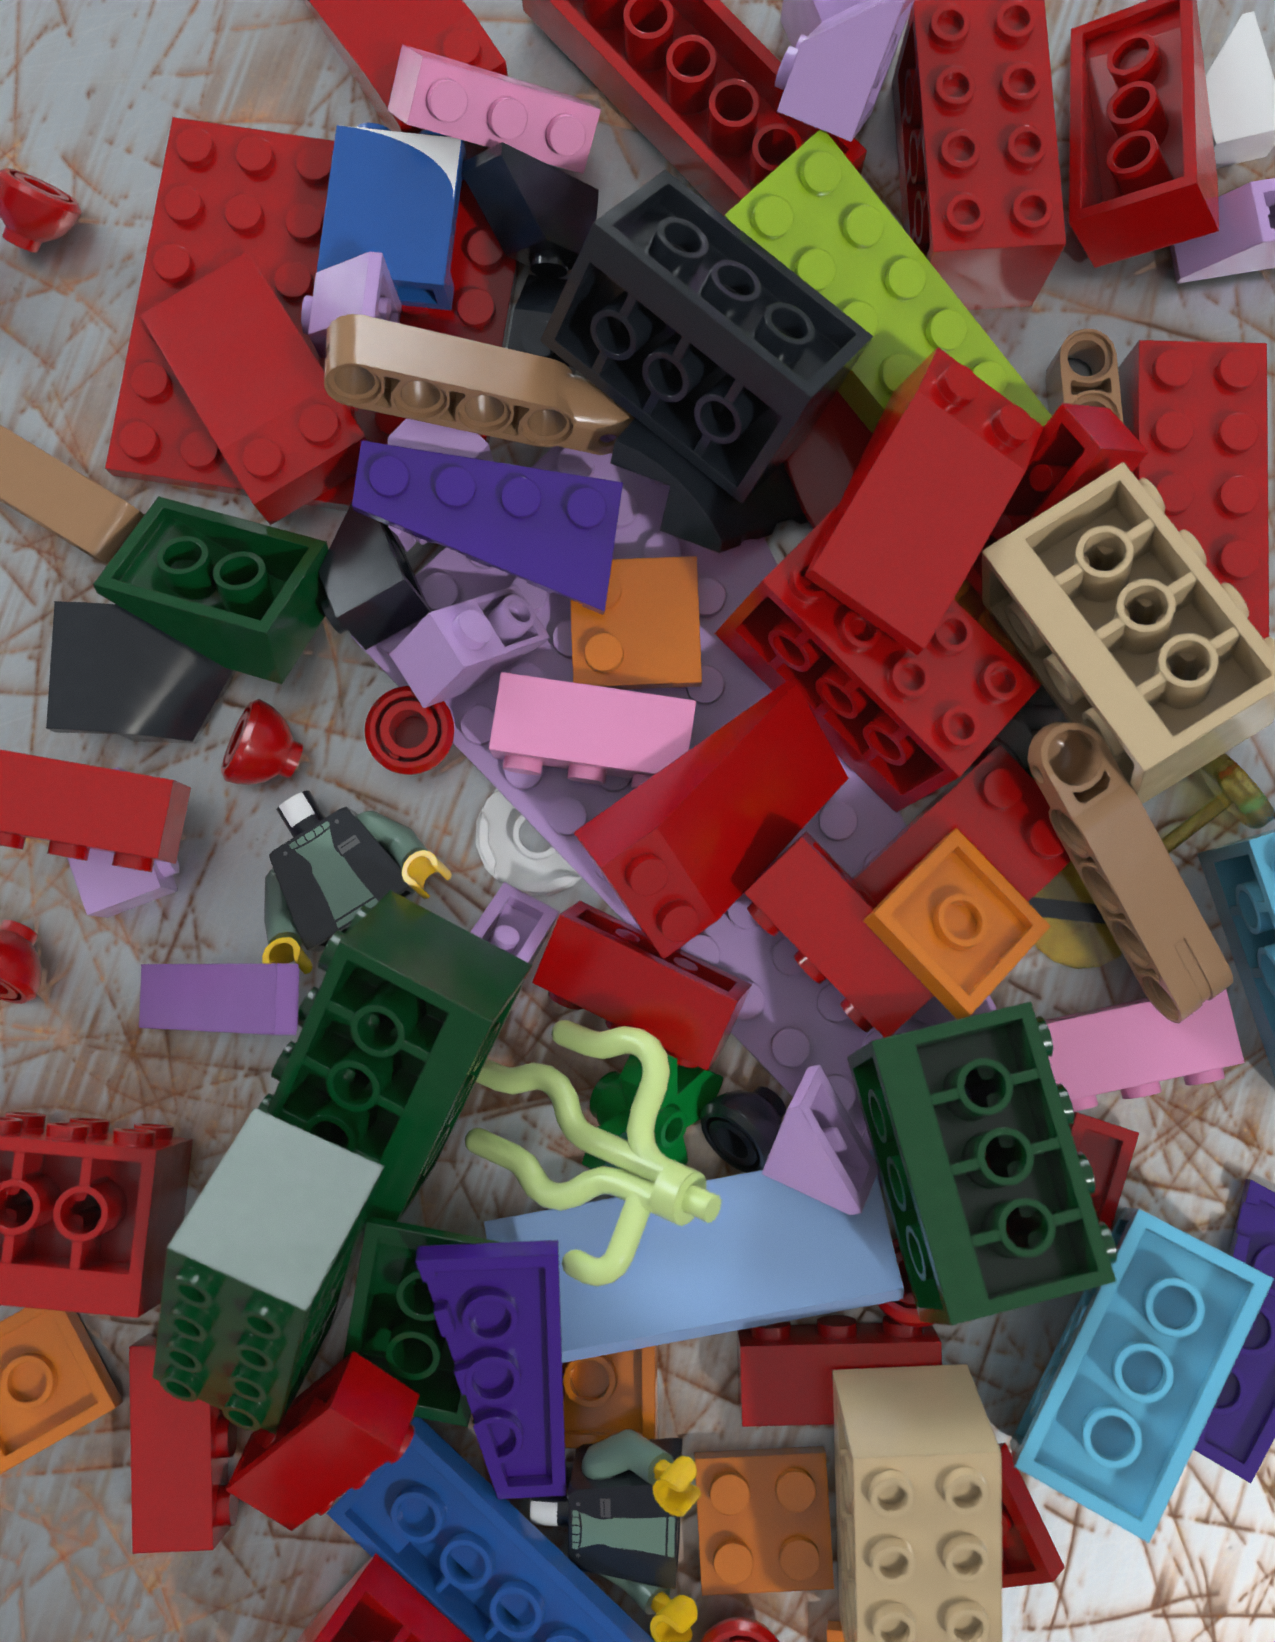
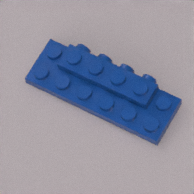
(475, 1552)

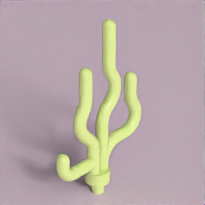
(647, 1177)

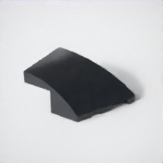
(698, 506)
(127, 677)

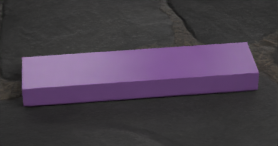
(220, 998)

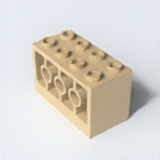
(1132, 630)
(916, 1506)

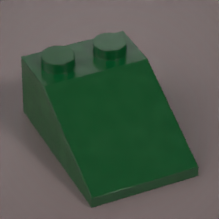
(221, 586)
(395, 1318)

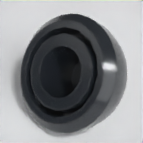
(743, 1126)

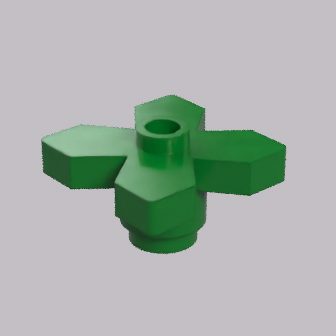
(685, 1097)

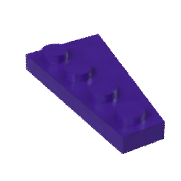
(516, 518)
(505, 1338)
(1244, 1413)

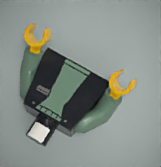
(332, 872)
(627, 1521)

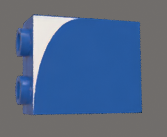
(399, 200)

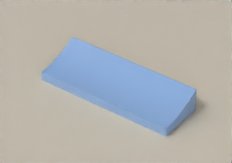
(755, 1265)

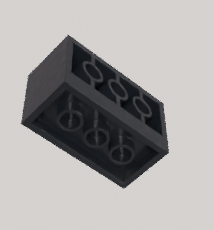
(702, 334)

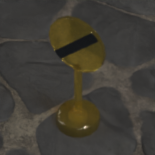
(1077, 928)

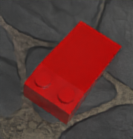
(372, 34)
(1140, 132)
(256, 388)
(924, 499)
(996, 811)
(714, 818)

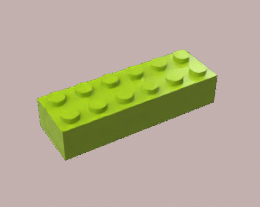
(851, 249)

